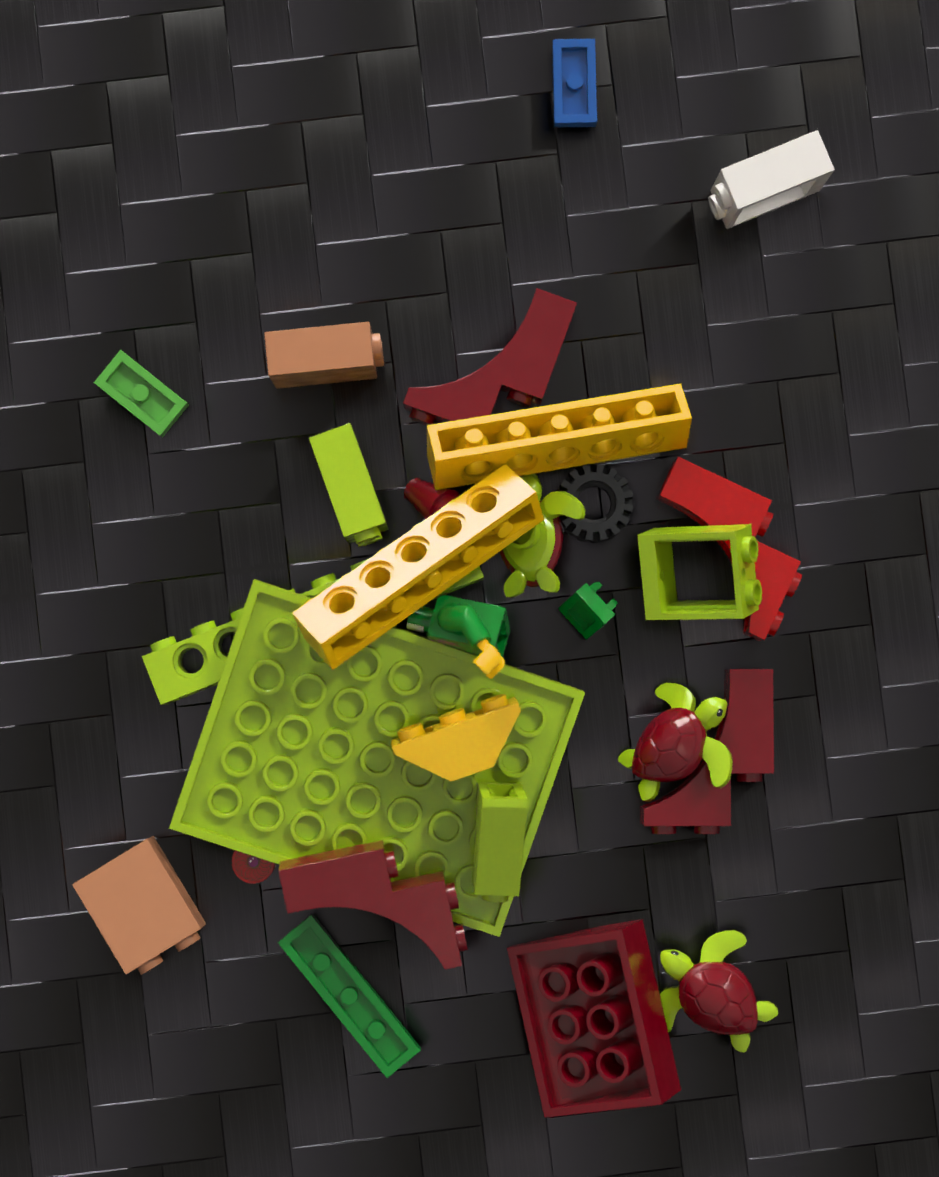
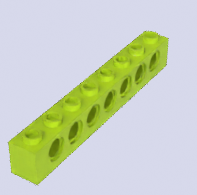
(166, 664)

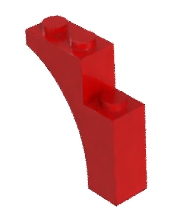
(719, 501)

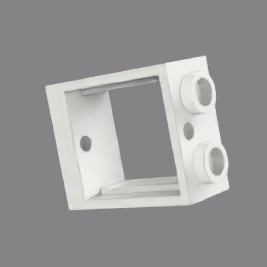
(770, 180)

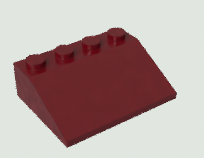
(594, 1020)

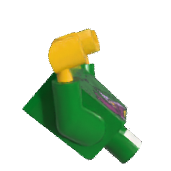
(468, 627)

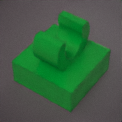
(587, 610)

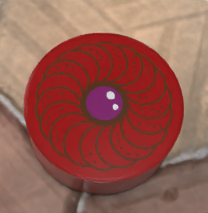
(250, 868)

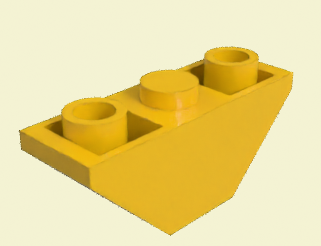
(461, 741)

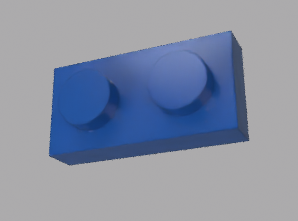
(574, 83)

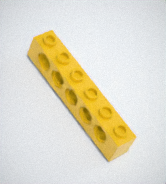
(559, 435)
(418, 566)

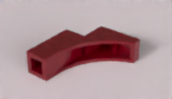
(519, 369)
(750, 739)
(362, 880)

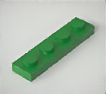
(349, 995)

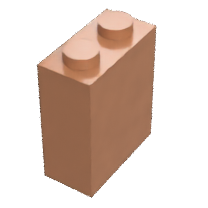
(323, 354)
(140, 906)

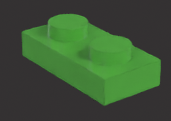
(141, 393)

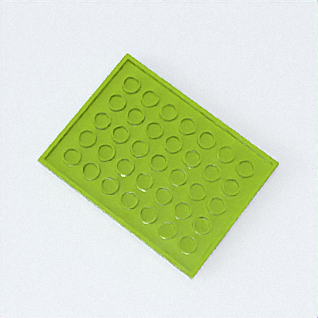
(307, 763)

